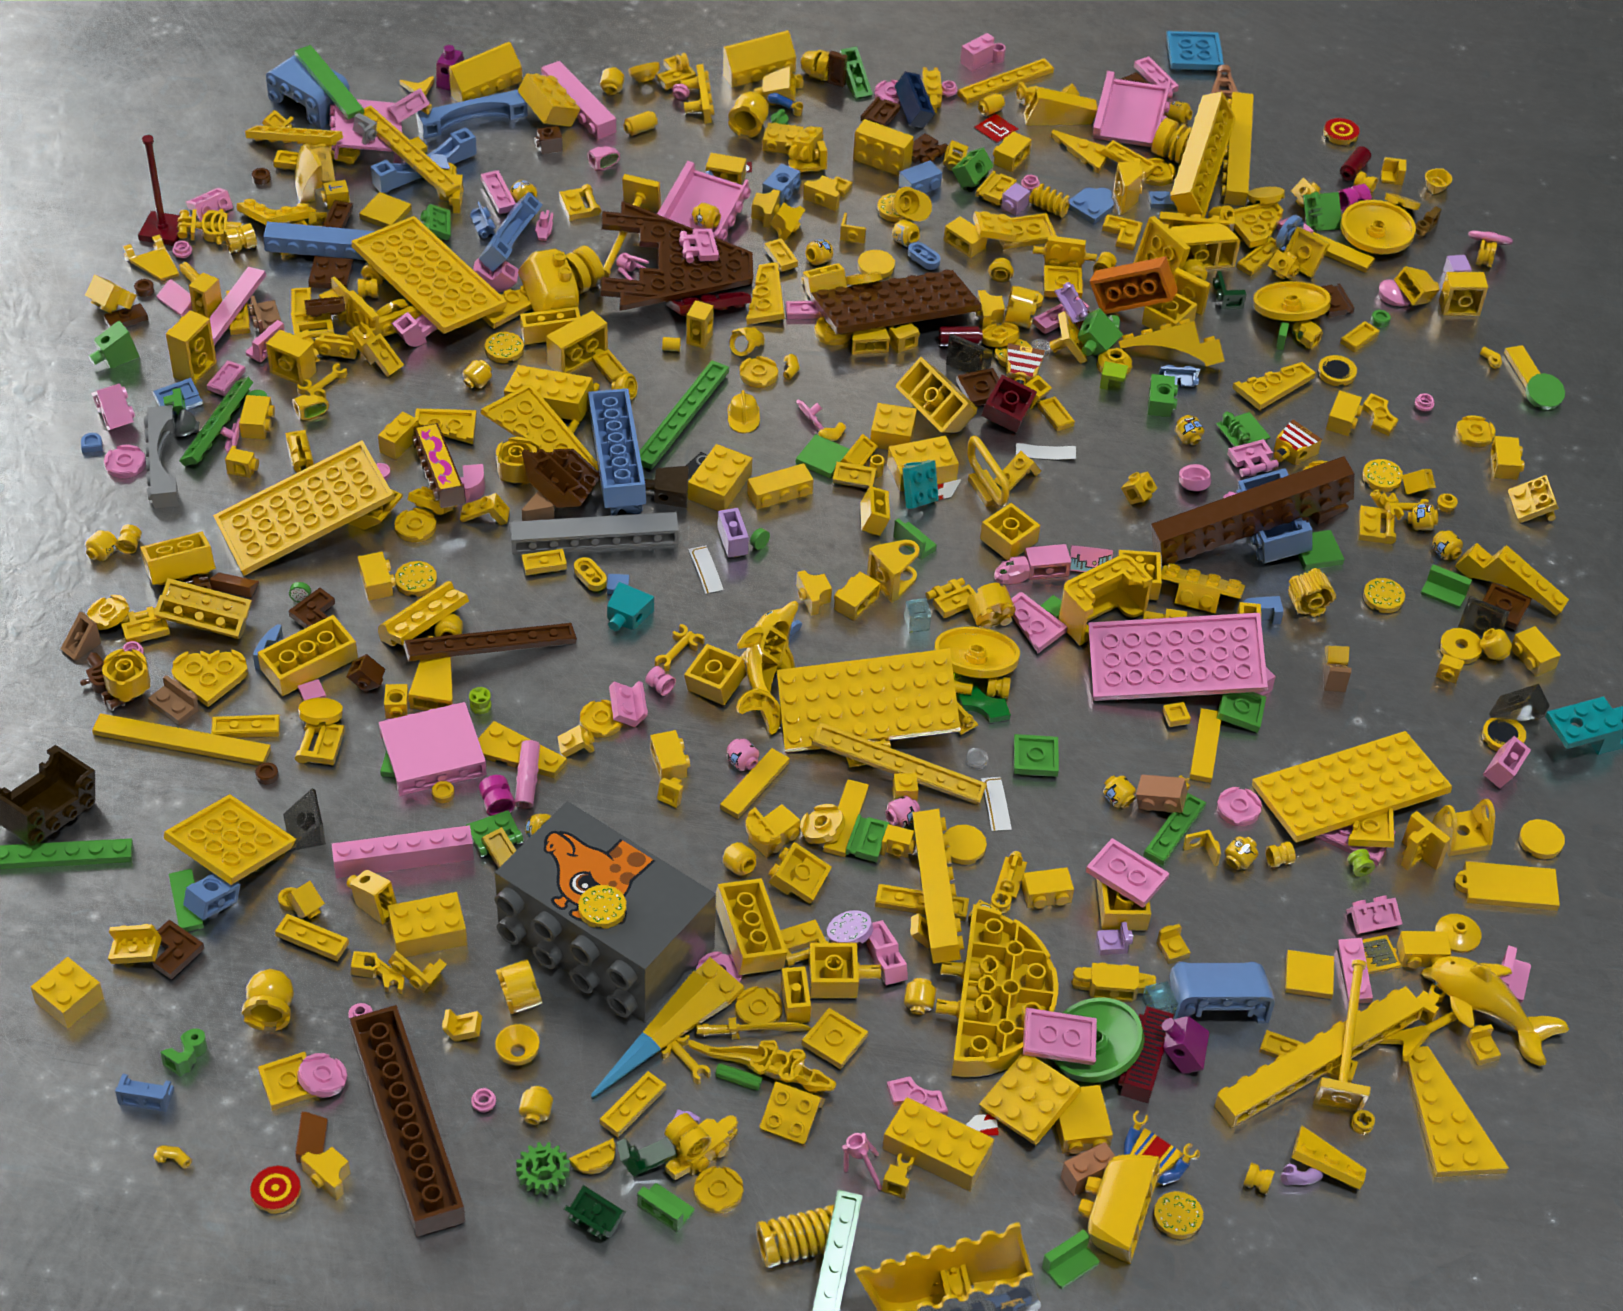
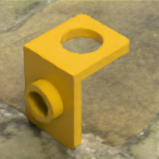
(852, 233)
(1211, 845)

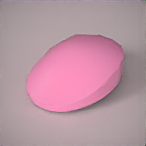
(1391, 294)
(1195, 477)

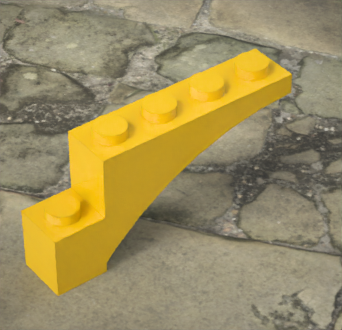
(1179, 337)
(1511, 571)

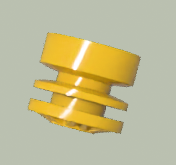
(1171, 140)

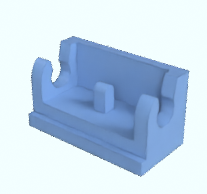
(144, 1094)

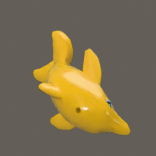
(764, 655)
(1480, 988)

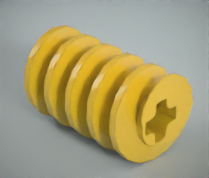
(1049, 201)

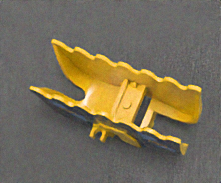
(944, 1277)

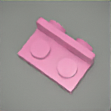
(212, 200)
(258, 349)
(628, 703)
(1376, 915)

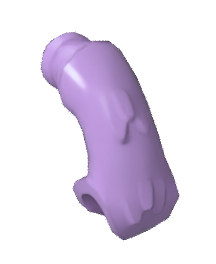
(1294, 1177)

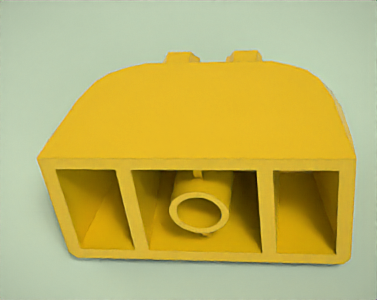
(1210, 243)
(549, 281)
(936, 397)
(1120, 1203)

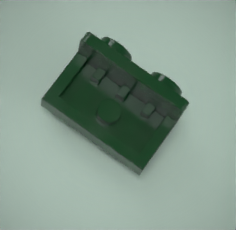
(596, 1212)

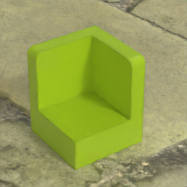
(1112, 371)

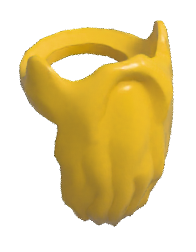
(754, 338)

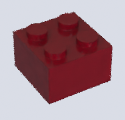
(1009, 403)

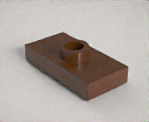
(837, 68)
(127, 316)

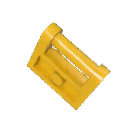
(574, 205)
(303, 322)
(1370, 525)
(326, 745)
(800, 937)

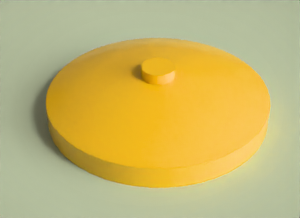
(1378, 226)
(1291, 301)
(979, 651)

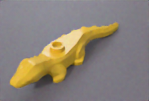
(772, 1062)

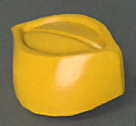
(1437, 180)

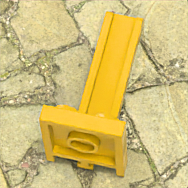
(358, 311)

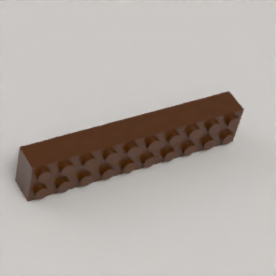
(1253, 511)
(407, 1121)

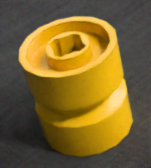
(240, 238)
(686, 1134)

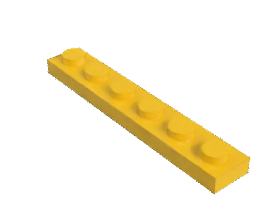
(297, 135)

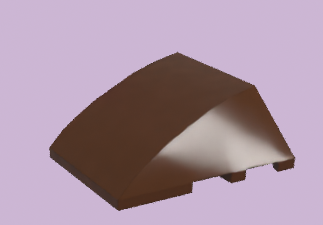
(560, 475)

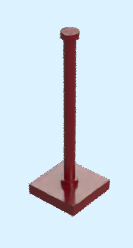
(157, 221)

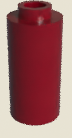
(1355, 163)
(969, 333)

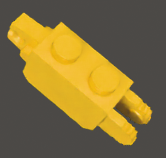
(932, 84)
(805, 143)
(1112, 981)
(720, 1136)

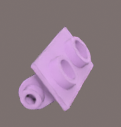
(1075, 309)

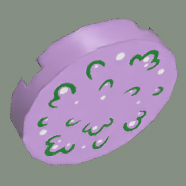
(850, 927)

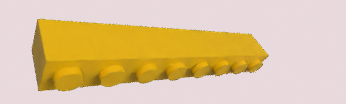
(1238, 151)
(936, 886)

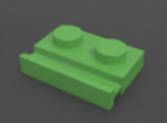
(867, 838)

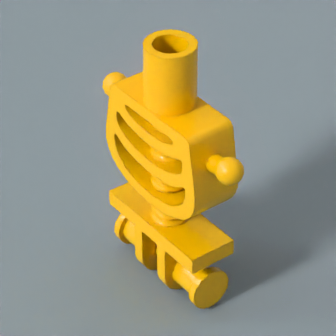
(189, 224)

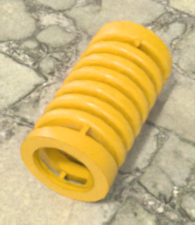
(810, 1241)

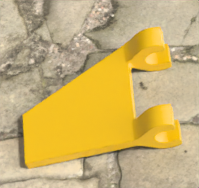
(156, 262)

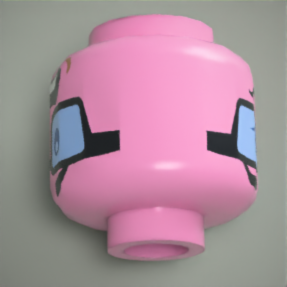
(742, 754)
(900, 811)

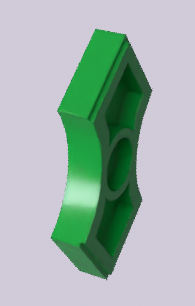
(991, 708)

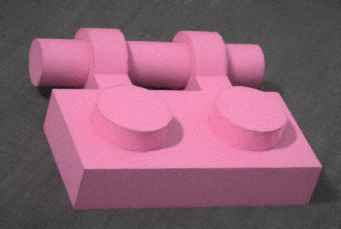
(704, 246)
(1250, 453)

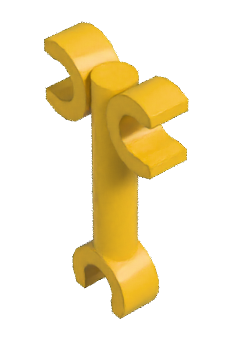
(317, 389)
(1397, 508)
(685, 637)
(677, 1048)

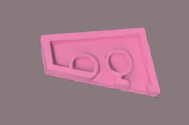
(1036, 623)

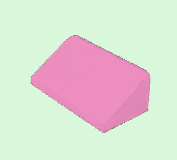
(175, 298)

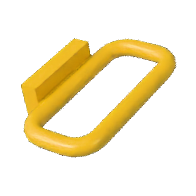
(982, 481)

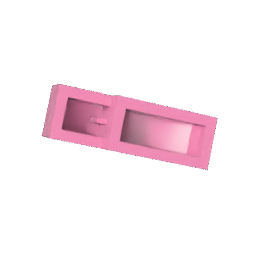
(885, 951)

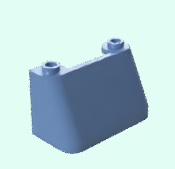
(1222, 988)

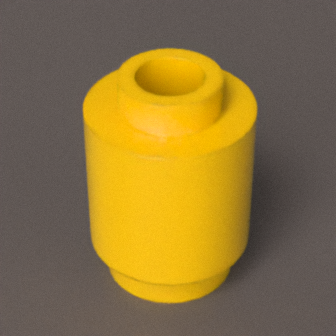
(991, 104)
(1222, 211)

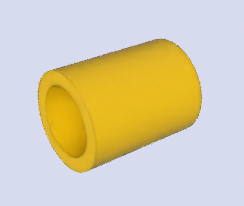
(671, 344)
(877, 461)

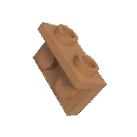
(264, 314)
(174, 701)

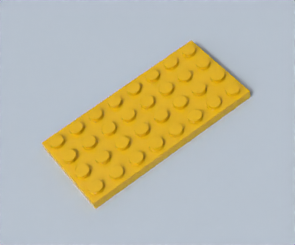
(429, 274)
(303, 507)
(870, 698)
(1351, 786)

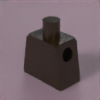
(670, 486)

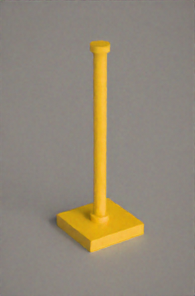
(641, 193)
(1340, 1092)

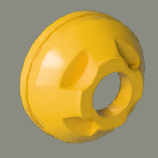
(644, 72)
(1125, 359)
(517, 1036)

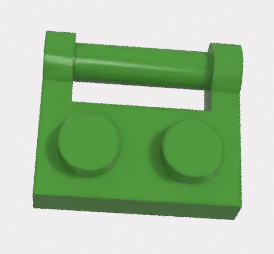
(489, 824)

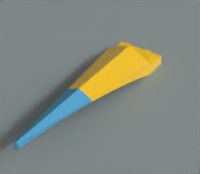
(697, 999)

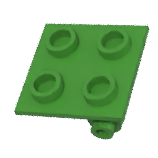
(1322, 211)
(1242, 429)

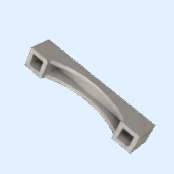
(163, 487)

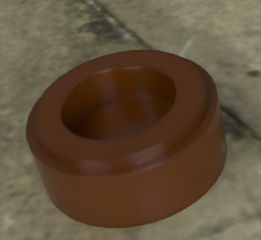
(261, 176)
(144, 287)
(267, 773)

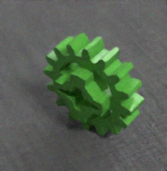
(542, 1167)

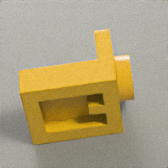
(1024, 94)
(1450, 668)
(1172, 944)
(1482, 1045)

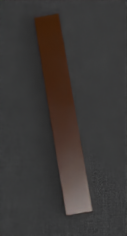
(489, 641)

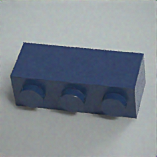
(914, 99)

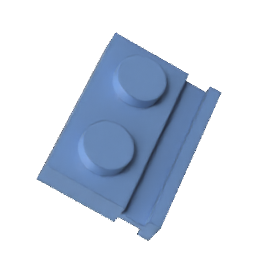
(188, 389)

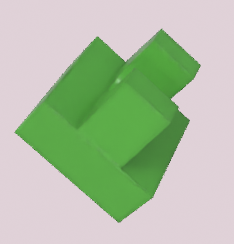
(177, 400)

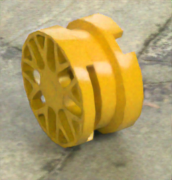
(1486, 253)

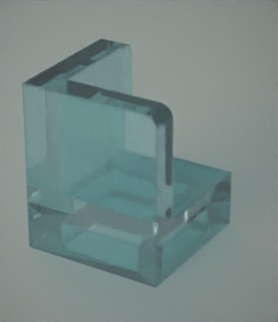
(917, 615)
(1160, 997)

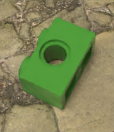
(973, 168)
(1161, 395)

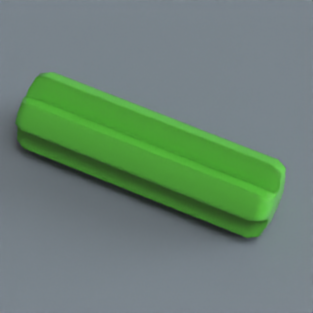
(738, 1076)

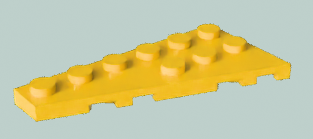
(530, 417)

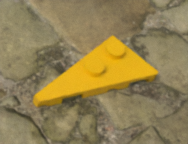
(1083, 149)

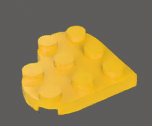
(210, 674)

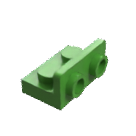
(437, 221)

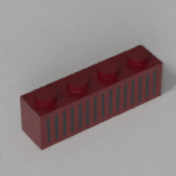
(1141, 1076)

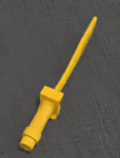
(733, 1028)

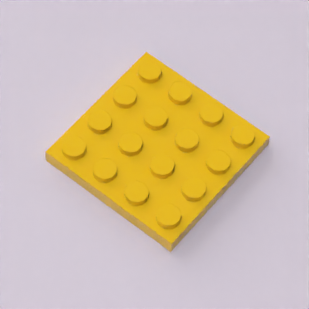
(229, 839)

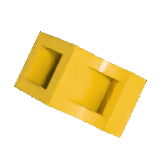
(823, 192)
(765, 206)
(786, 220)
(991, 309)
(813, 590)
(327, 1171)

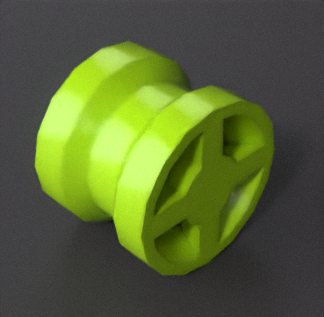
(480, 700)
(1361, 863)

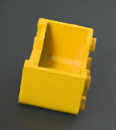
(1110, 585)

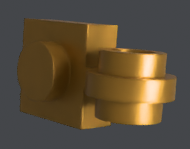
(1429, 221)

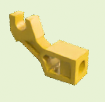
(380, 968)

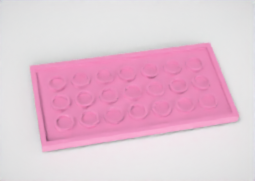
(1177, 656)

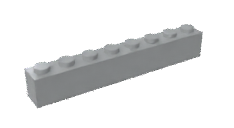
(595, 532)

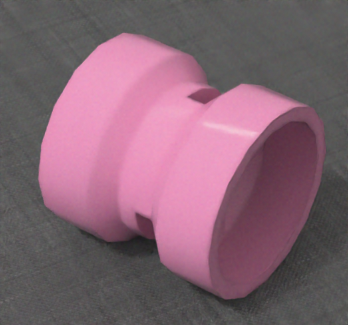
(662, 682)

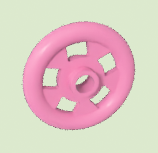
(1490, 236)

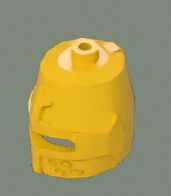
(815, 64)

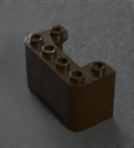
(48, 798)

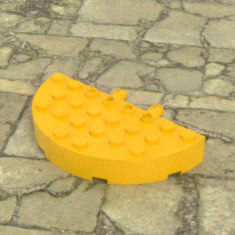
(1001, 977)

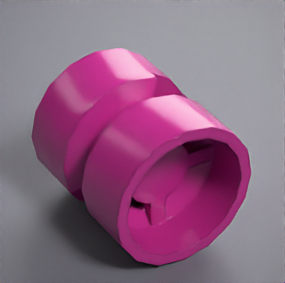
(1352, 195)
(496, 794)

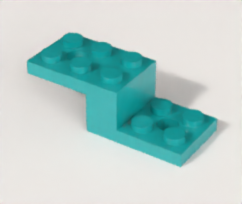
(1596, 722)

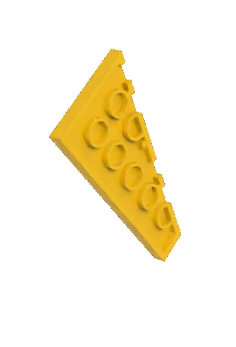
(1450, 1129)

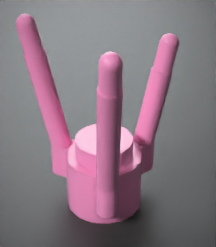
(627, 263)
(858, 1146)

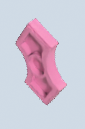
(906, 1087)

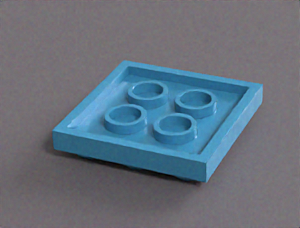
(1194, 50)

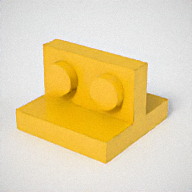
(1423, 842)

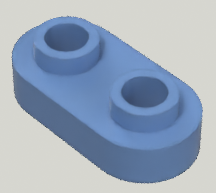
(924, 255)

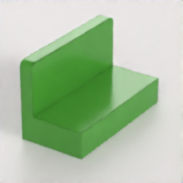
(910, 532)
(1446, 586)
(664, 1206)
(1070, 1260)

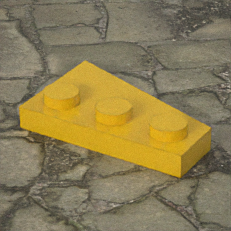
(1327, 1159)

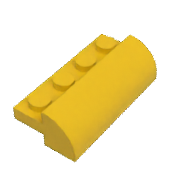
(203, 608)
(422, 614)

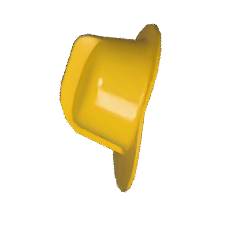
(912, 204)
(743, 413)

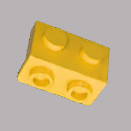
(336, 345)
(134, 944)

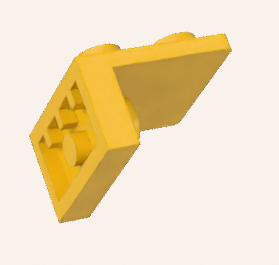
(790, 1112)

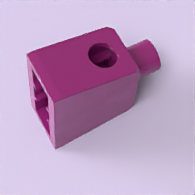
(448, 58)
(1186, 1043)

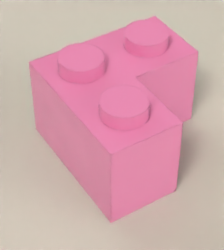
(113, 406)

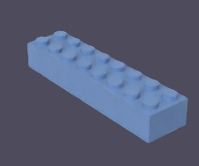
(617, 448)

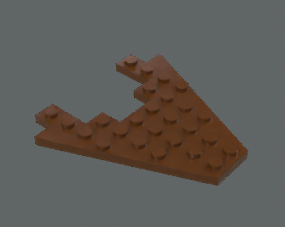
(674, 275)

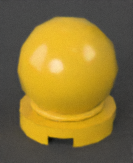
(748, 114)
(268, 1000)

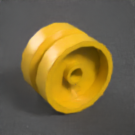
(585, 268)

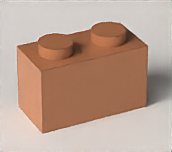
(1161, 793)
(1087, 1164)

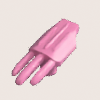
(543, 227)
(810, 412)
(232, 435)

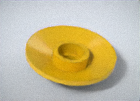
(1460, 940)

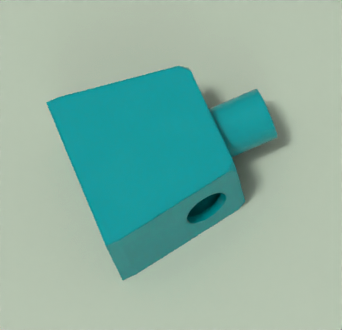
(628, 607)

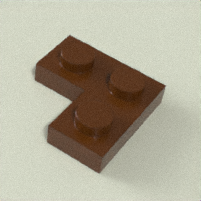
(312, 608)
(180, 949)

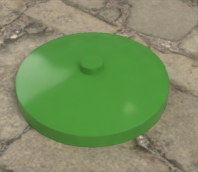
(1117, 1040)

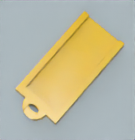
(1509, 885)

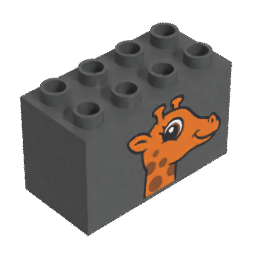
(631, 964)

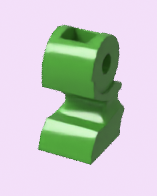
(193, 1046)

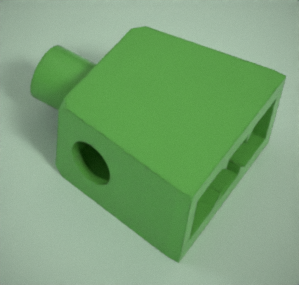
(1098, 333)
(114, 347)

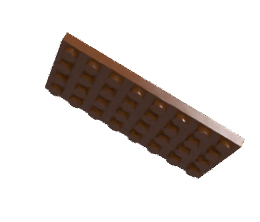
(895, 301)

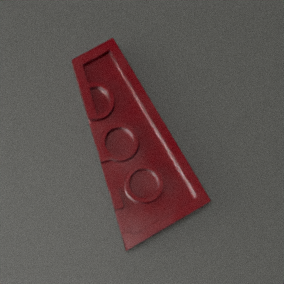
(725, 300)

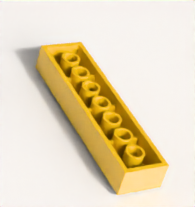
(1203, 155)

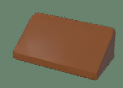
(233, 584)
(311, 1135)

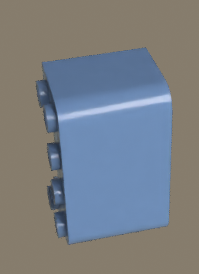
(297, 83)
(1281, 540)

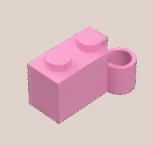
(981, 52)

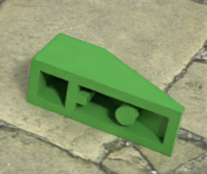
(855, 74)

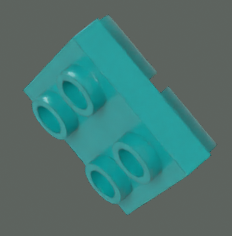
(920, 483)

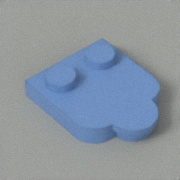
(1092, 204)

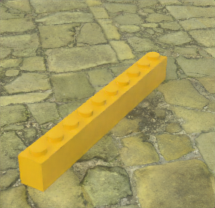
(1316, 1057)

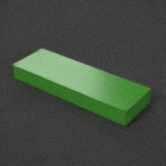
(186, 919)

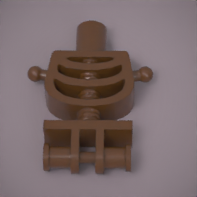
(97, 682)

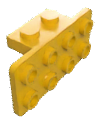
(1199, 589)

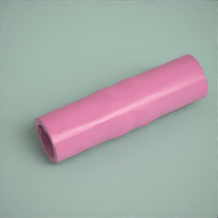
(527, 774)

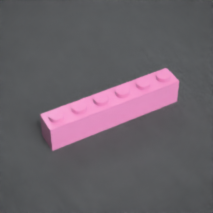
(592, 113)
(403, 851)

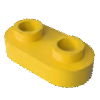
(593, 577)

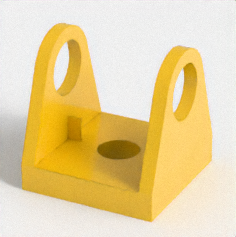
(888, 563)
(1473, 822)

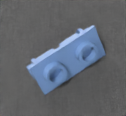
(482, 222)
(1187, 374)

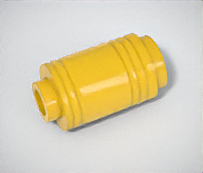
(640, 123)

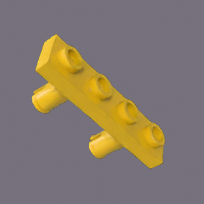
(702, 84)

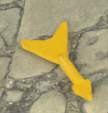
(424, 85)
(1415, 1037)

